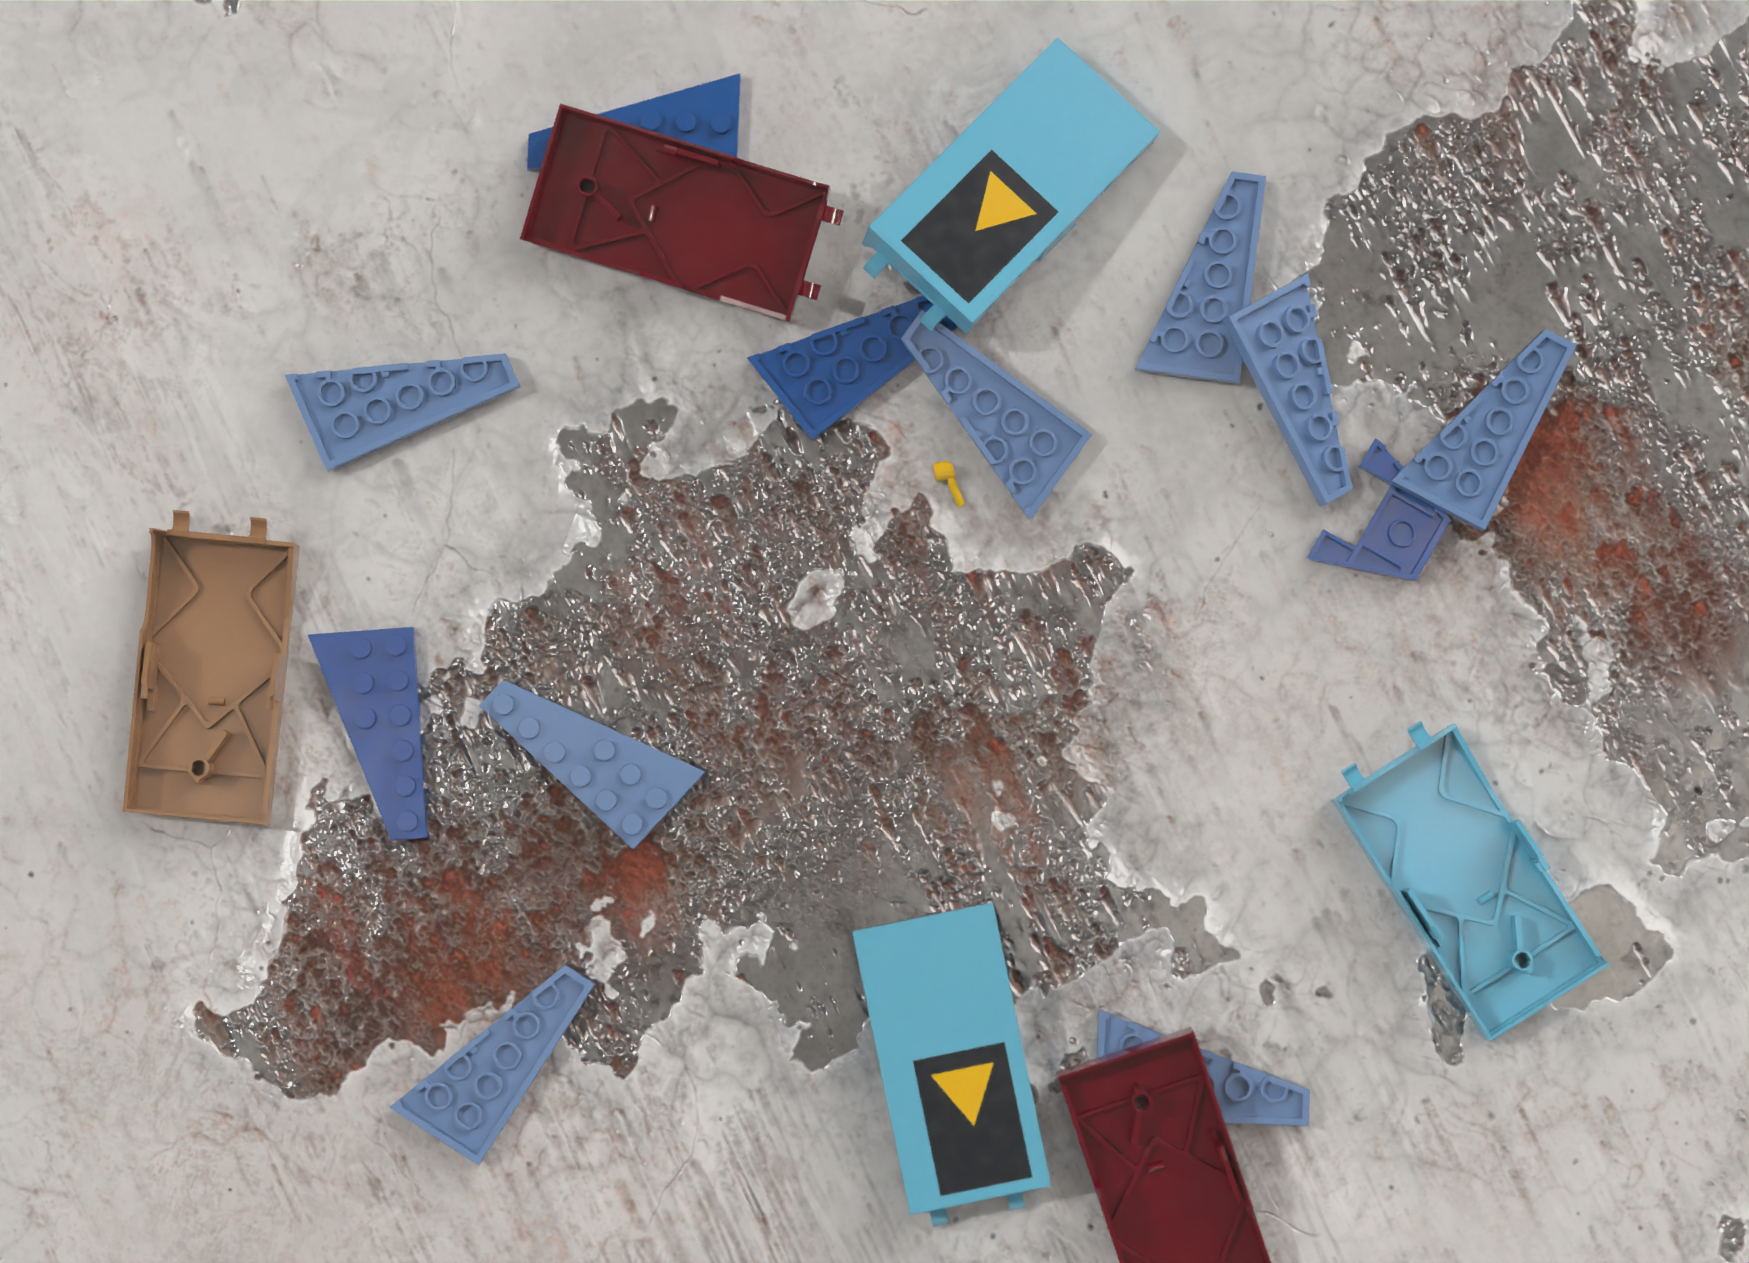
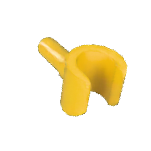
(945, 471)

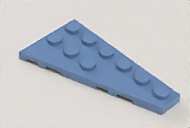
(1213, 285)
(1293, 377)
(382, 404)
(1009, 423)
(1479, 450)
(609, 772)
(484, 1082)
(1241, 1091)

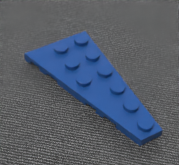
(697, 115)
(840, 366)
(378, 700)

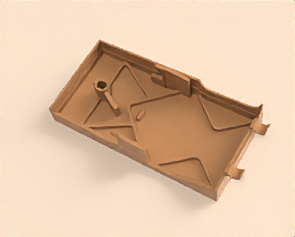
(211, 674)

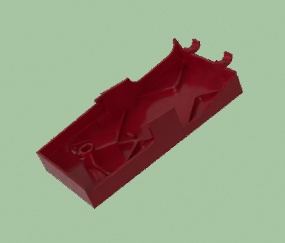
(677, 213)
(1162, 1155)

